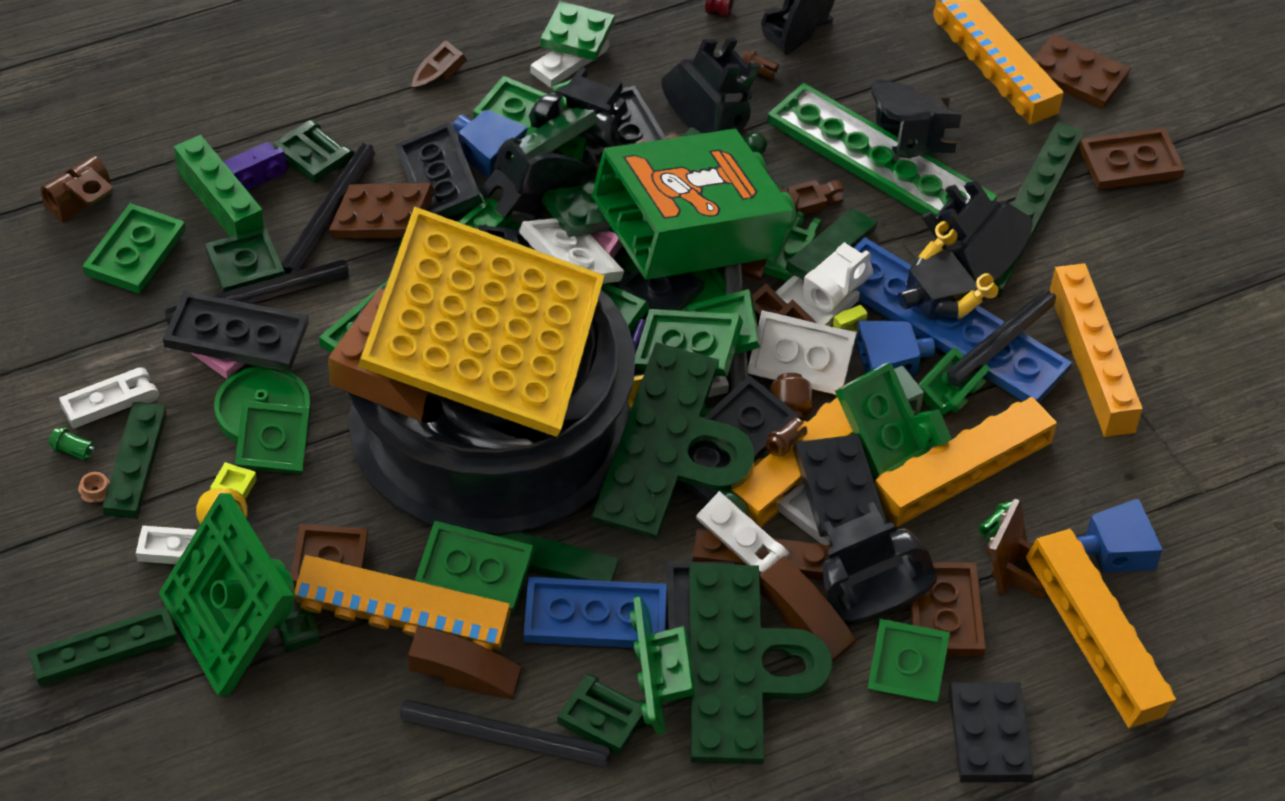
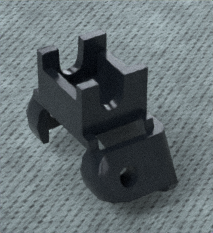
(800, 24)
(699, 88)
(587, 95)
(915, 117)
(527, 178)
(987, 230)
(867, 573)

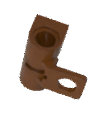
(76, 189)

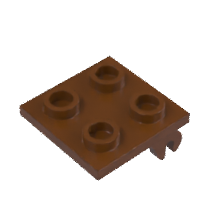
(1008, 547)

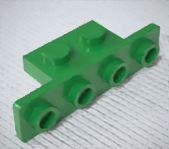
(665, 665)

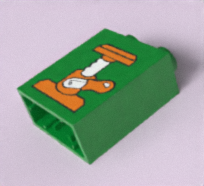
(692, 203)

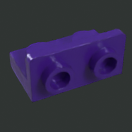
(257, 165)

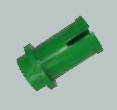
(71, 444)
(993, 522)

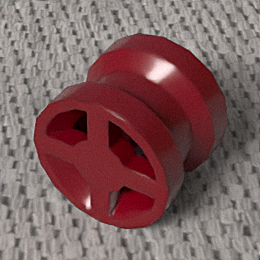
(723, 7)

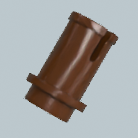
(767, 67)
(781, 441)

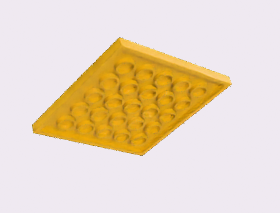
(483, 322)

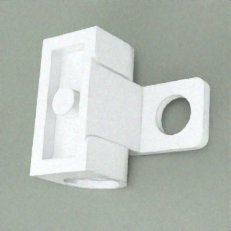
(837, 277)

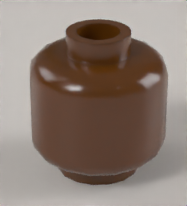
(794, 392)

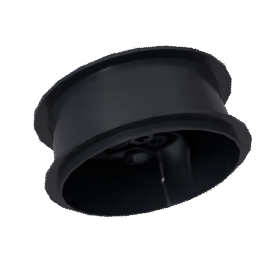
(480, 476)

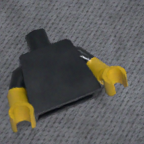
(942, 284)

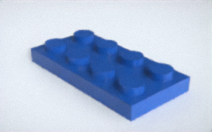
(589, 611)

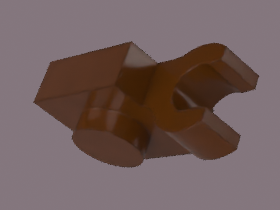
(815, 197)

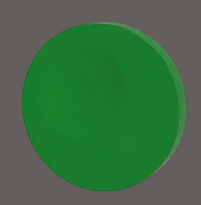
(256, 385)

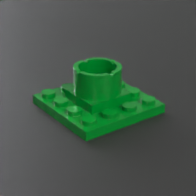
(227, 594)

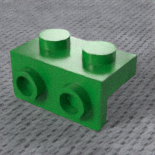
(942, 394)

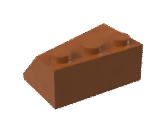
(369, 385)

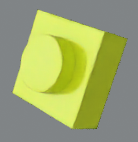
(849, 319)
(235, 478)

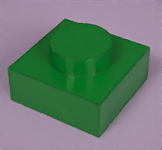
(931, 428)

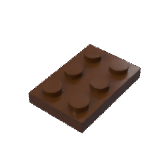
(1081, 71)
(1131, 158)
(379, 209)
(953, 607)

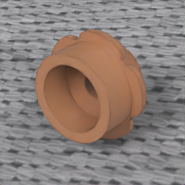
(91, 482)

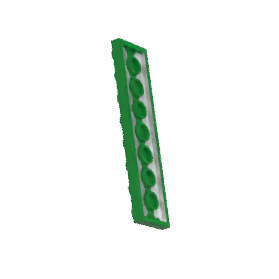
(866, 150)

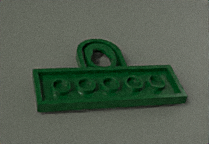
(658, 440)
(729, 668)

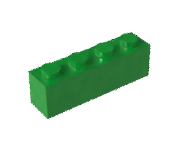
(217, 187)

